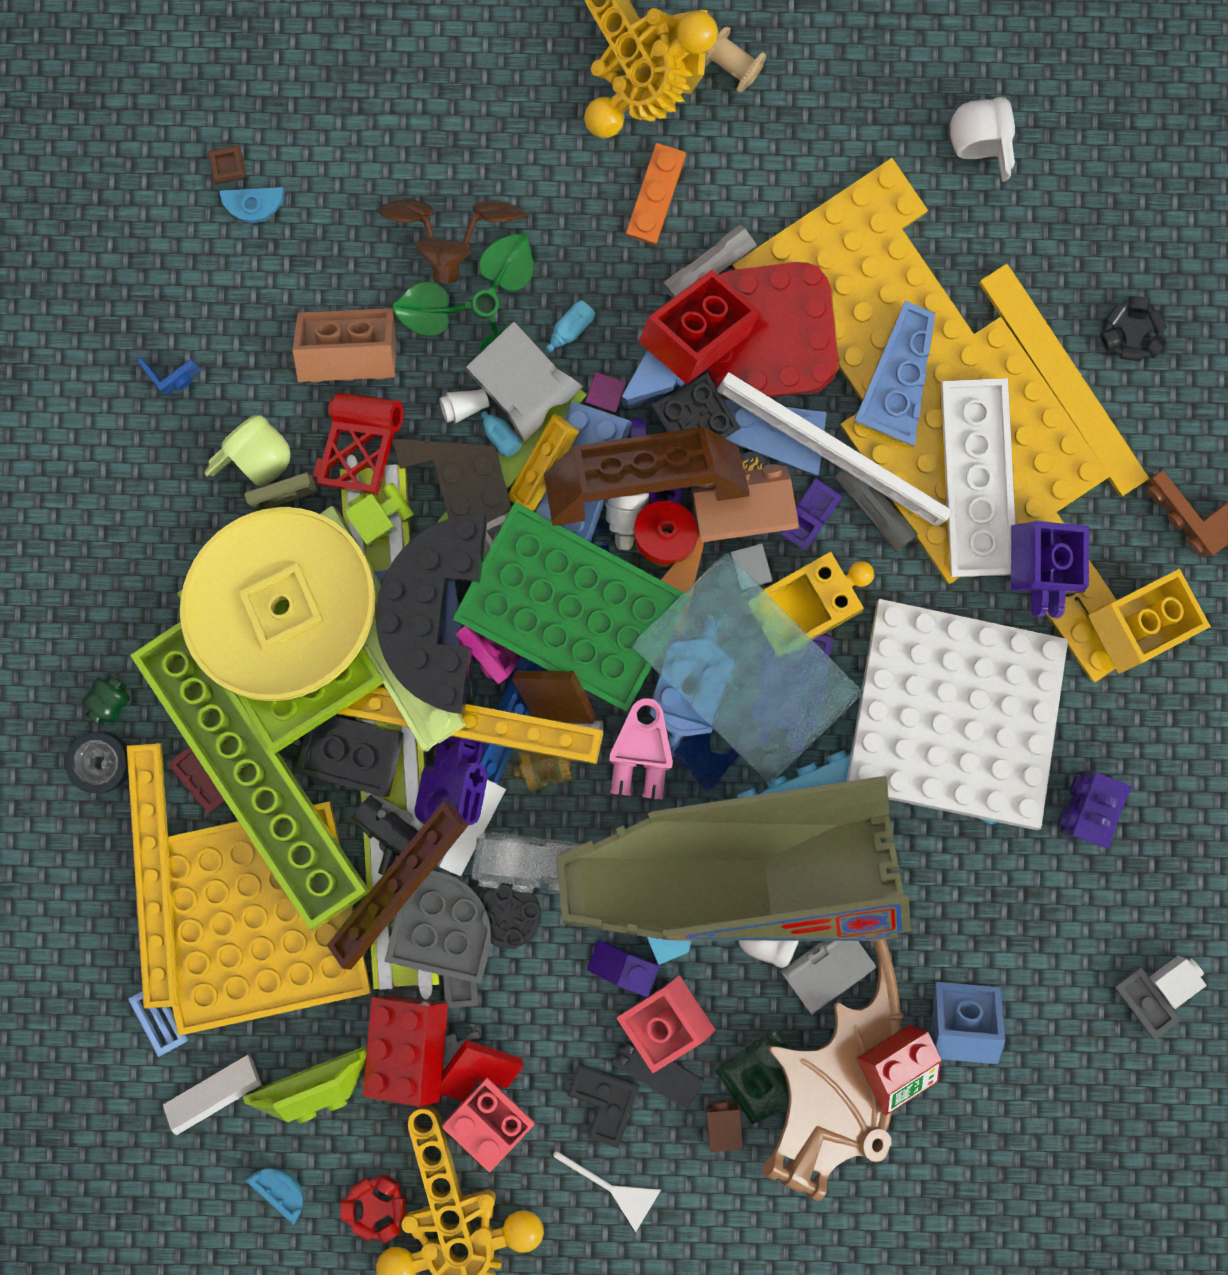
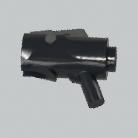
(386, 824)

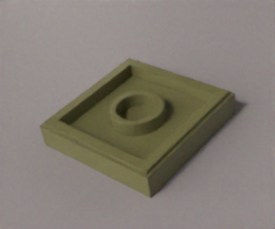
(282, 492)

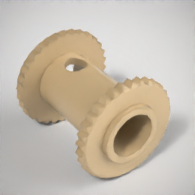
(735, 60)

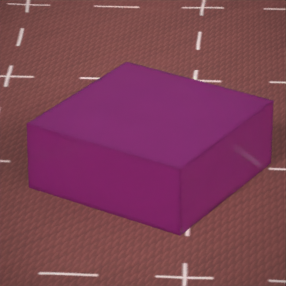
(605, 393)

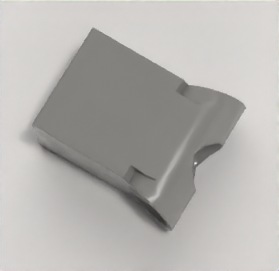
(521, 380)

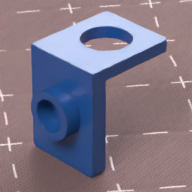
(177, 380)

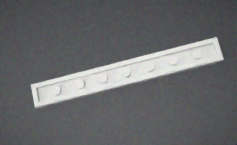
(833, 450)

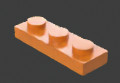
(656, 194)

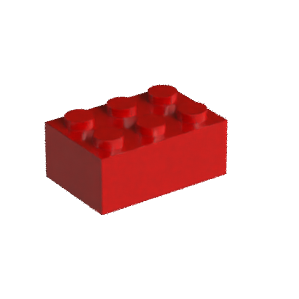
(698, 326)
(405, 1050)

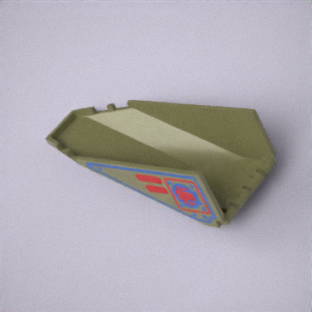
(747, 870)

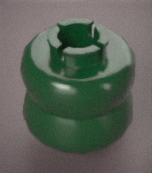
(105, 700)

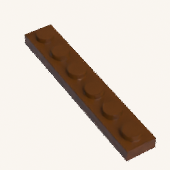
(397, 885)

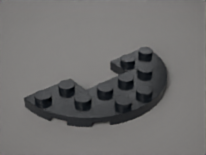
(414, 605)

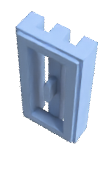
(149, 1029)

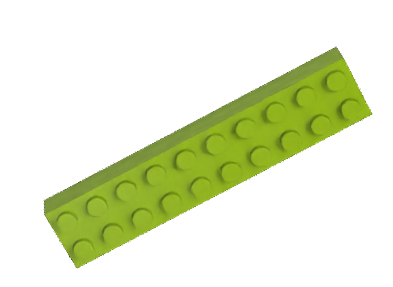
(253, 782)

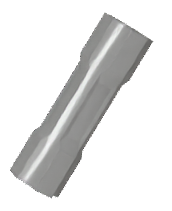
(718, 258)

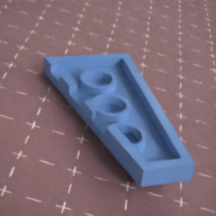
(896, 388)
(771, 442)

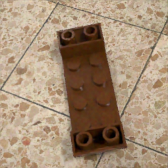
(643, 467)

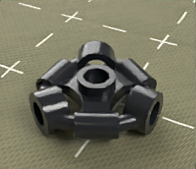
(1134, 330)

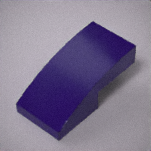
(812, 513)

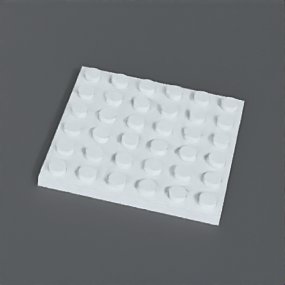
(959, 713)

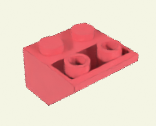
(487, 1124)

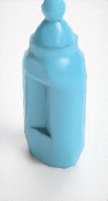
(571, 325)
(501, 435)

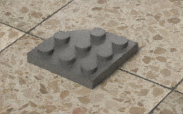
(442, 930)

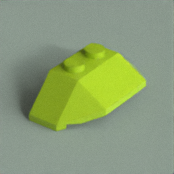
(311, 1089)

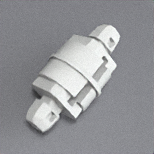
(622, 514)

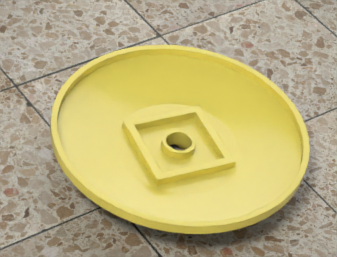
(242, 577)

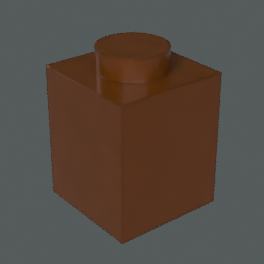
(724, 1126)

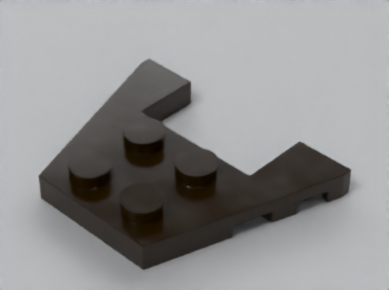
(466, 474)

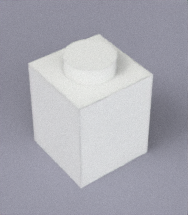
(1178, 980)

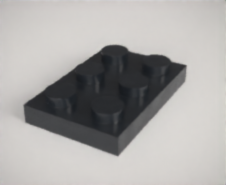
(351, 754)

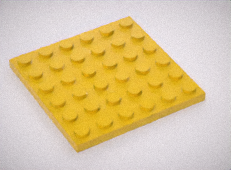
(241, 938)

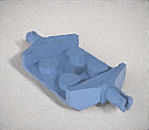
(678, 714)

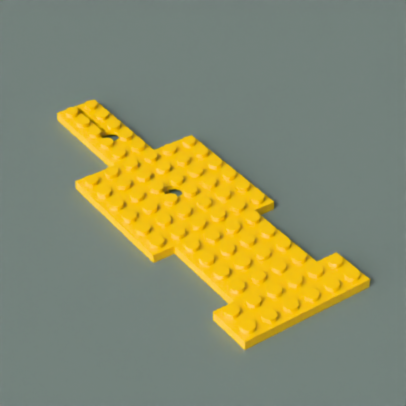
(872, 272)

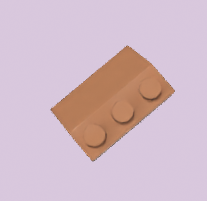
(345, 345)
(766, 510)

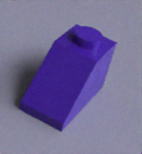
(623, 967)

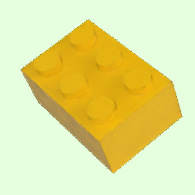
(1149, 621)

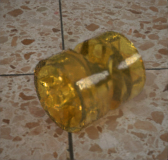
(542, 768)

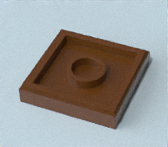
(555, 696)

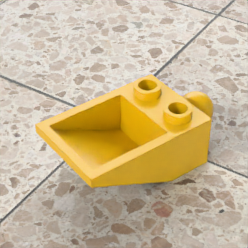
(812, 599)

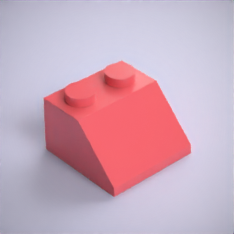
(666, 1024)

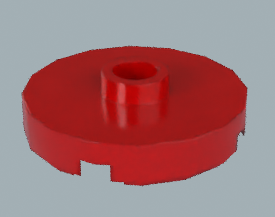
(660, 546)

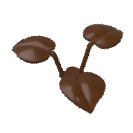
(445, 253)

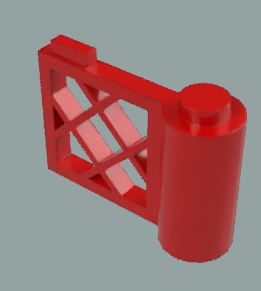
(364, 417)

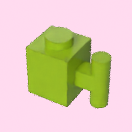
(373, 519)

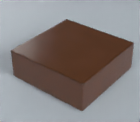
(227, 164)

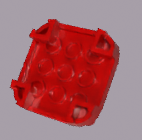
(794, 334)

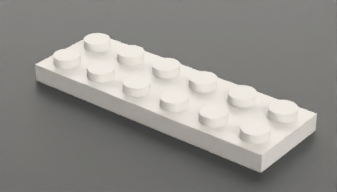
(978, 476)

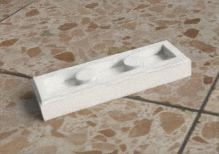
(462, 850)
(212, 1095)

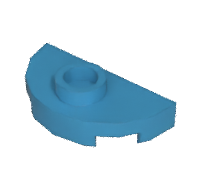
(253, 204)
(279, 1190)

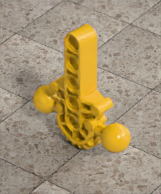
(642, 95)
(520, 1231)

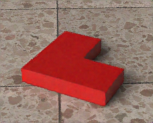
(477, 1063)

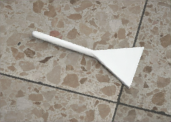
(632, 1200)

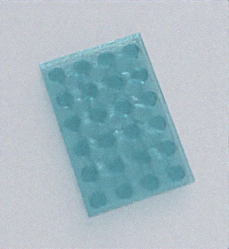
(747, 668)

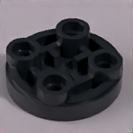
(512, 916)

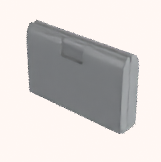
(827, 971)

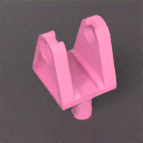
(644, 746)

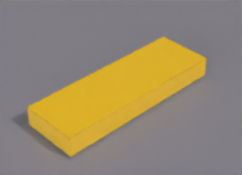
(550, 447)

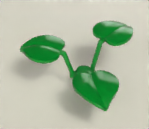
(503, 262)

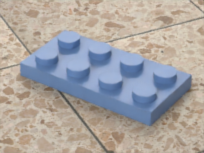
(594, 427)

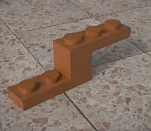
(1205, 535)

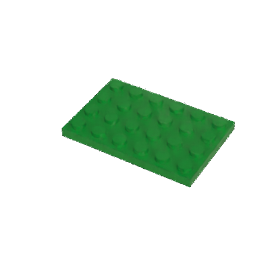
(566, 605)

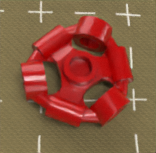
(374, 1208)

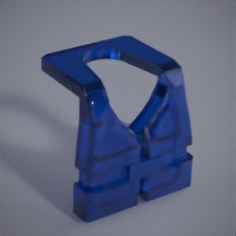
(705, 765)

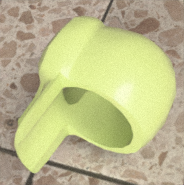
(255, 449)

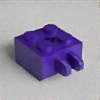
(1049, 563)
(1093, 808)

